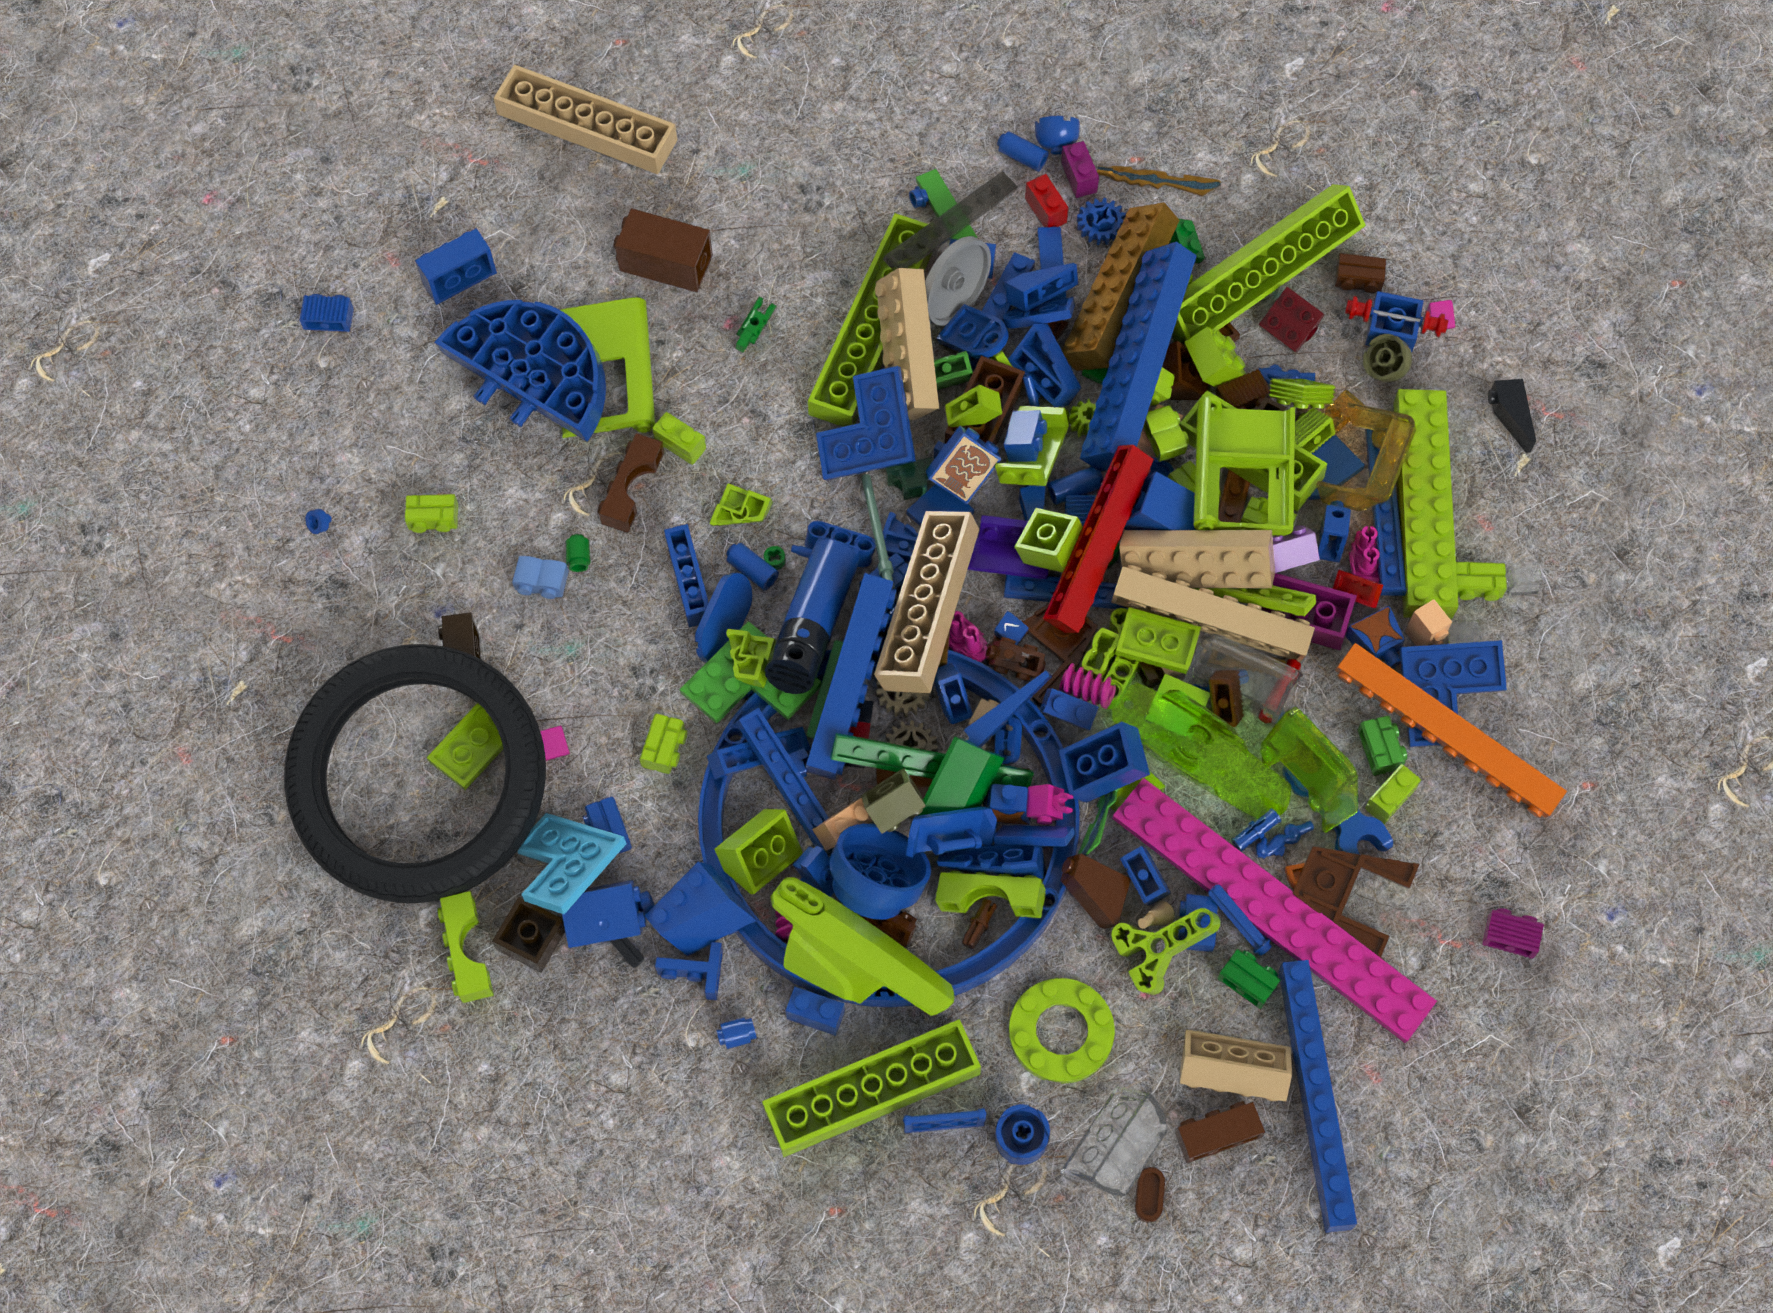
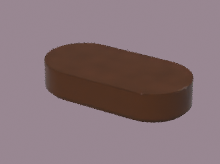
(1150, 1195)

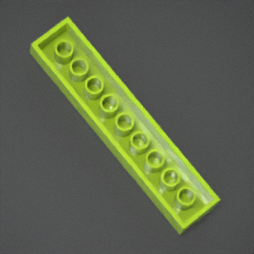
(1268, 261)
(859, 342)
(1427, 504)

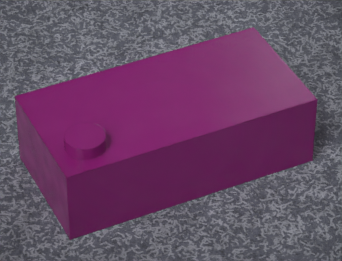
(1328, 615)

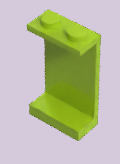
(1038, 471)

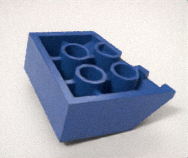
(699, 910)

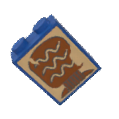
(963, 464)

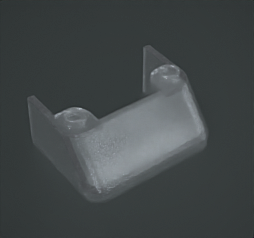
(1260, 676)

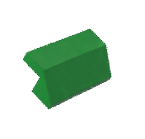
(961, 778)

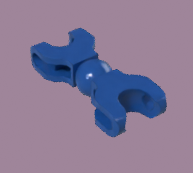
(1352, 829)

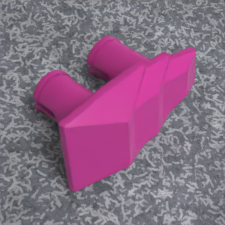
(1364, 554)
(967, 638)

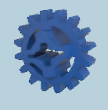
(1100, 220)

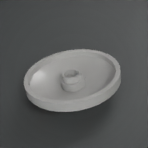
(957, 278)

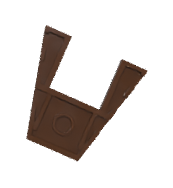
(1065, 646)
(1329, 881)

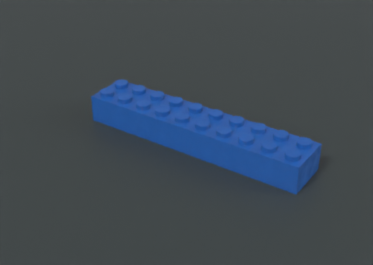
(1138, 353)

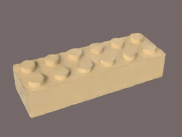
(908, 337)
(1203, 556)

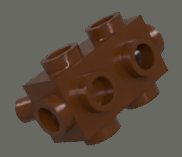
(1007, 657)

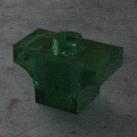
(909, 478)

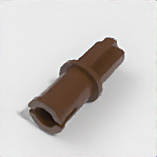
(978, 924)

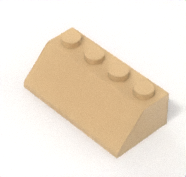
(1236, 1065)

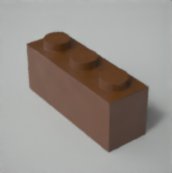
(1219, 1131)

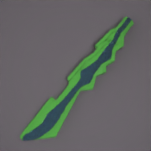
(1095, 830)

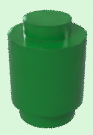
(577, 553)

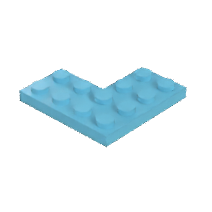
(573, 856)

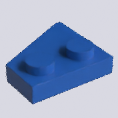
(899, 537)

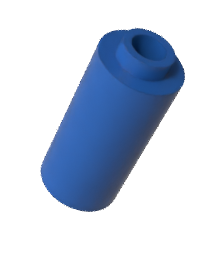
(1022, 151)
(1075, 484)
(752, 566)

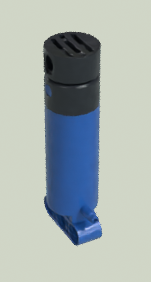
(817, 603)

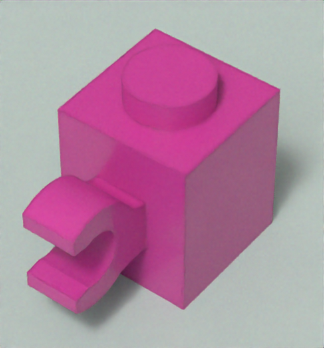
(1047, 803)

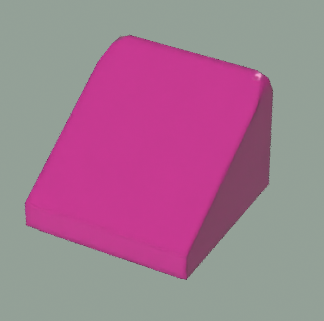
(1444, 307)
(554, 743)

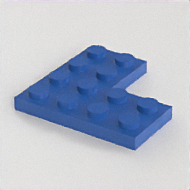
(881, 436)
(1453, 670)

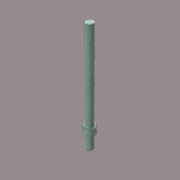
(884, 566)

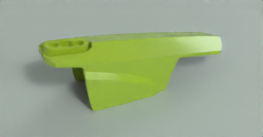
(850, 954)

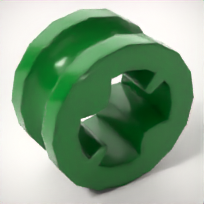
(773, 551)

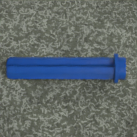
(1239, 920)

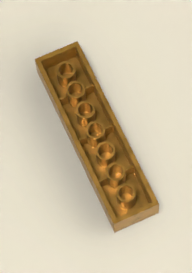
(1101, 316)

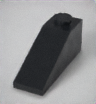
(1513, 410)

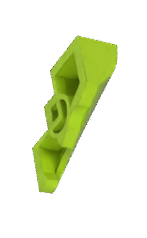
(740, 507)
(750, 656)

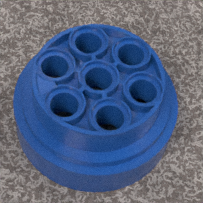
(875, 873)

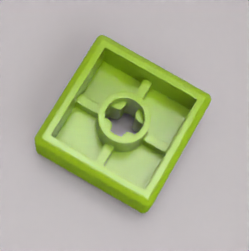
(1302, 392)

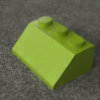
(759, 849)

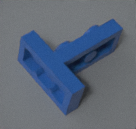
(695, 970)

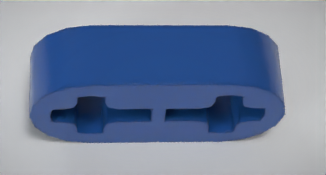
(1009, 741)

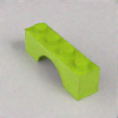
(959, 891)
(460, 917)

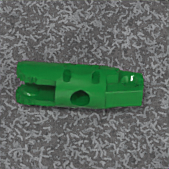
(753, 325)

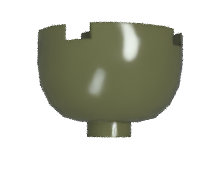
(1387, 358)

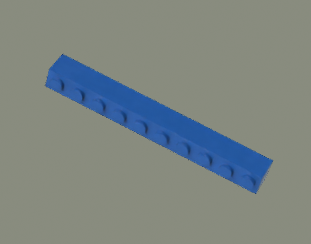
(1317, 1097)

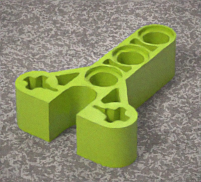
(1120, 663)
(1157, 963)

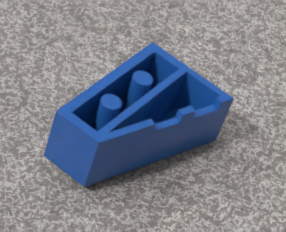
(1044, 360)

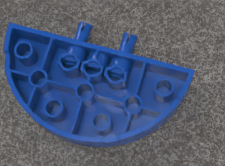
(535, 358)

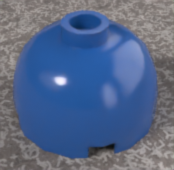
(1055, 132)

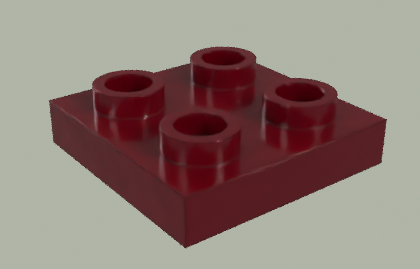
(1292, 319)

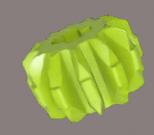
(1079, 417)

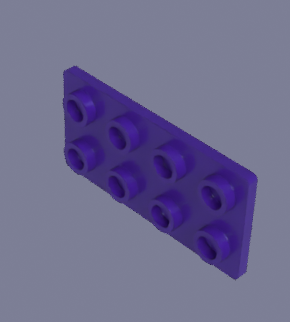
(996, 551)

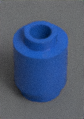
(736, 1033)

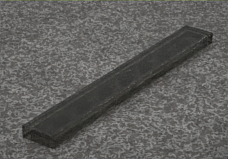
(951, 222)

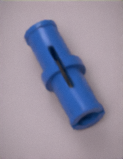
(1256, 830)

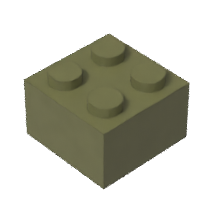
(893, 801)

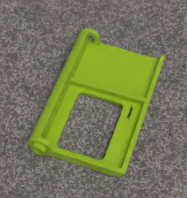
(621, 332)
(1244, 441)

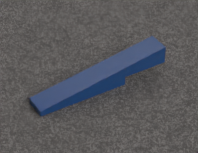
(992, 721)

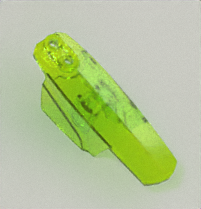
(1202, 749)

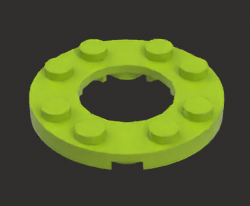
(1049, 1065)

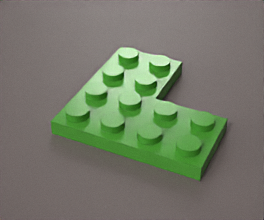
(717, 690)

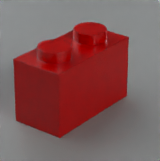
(1046, 202)

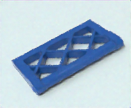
(944, 1121)

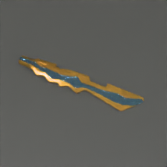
(1157, 179)

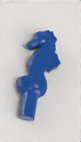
(1276, 372)
(1276, 845)

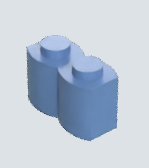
(540, 577)

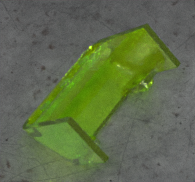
(1316, 764)

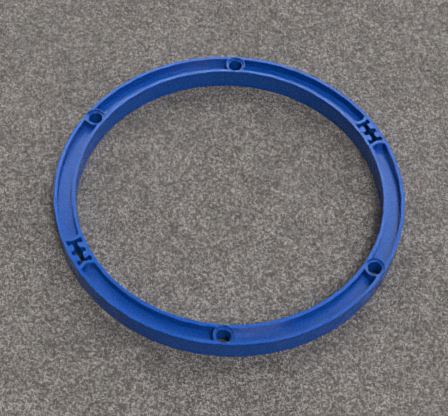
(989, 961)

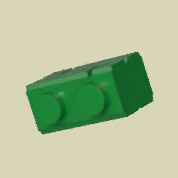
(1249, 978)

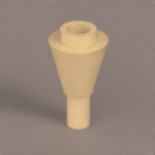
(1159, 915)

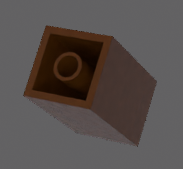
(663, 250)

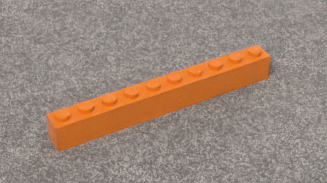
(1451, 731)

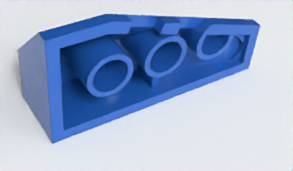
(997, 860)

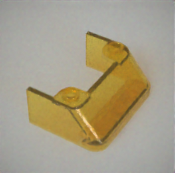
(1393, 437)

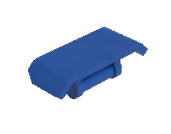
(951, 831)

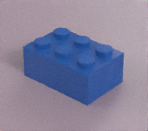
(456, 266)
(1104, 762)

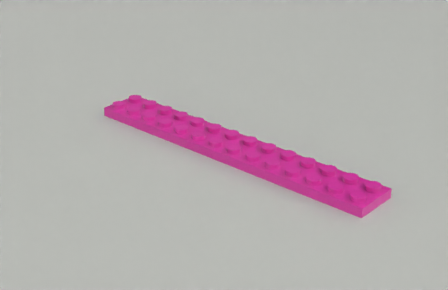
(1275, 910)

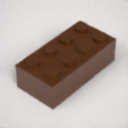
(1000, 378)

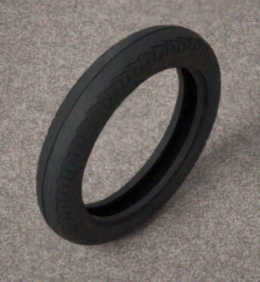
(333, 706)

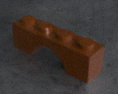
(641, 457)

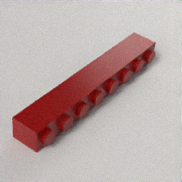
(1098, 539)

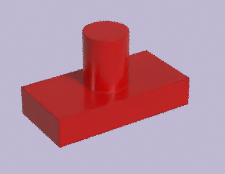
(1365, 589)

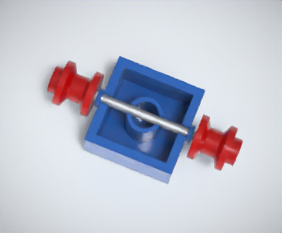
(1395, 316)

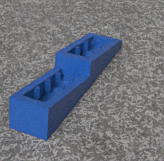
(742, 757)

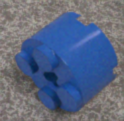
(1029, 1121)

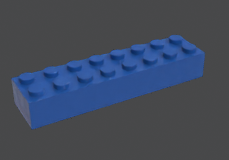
(851, 672)

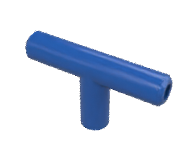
(1032, 394)

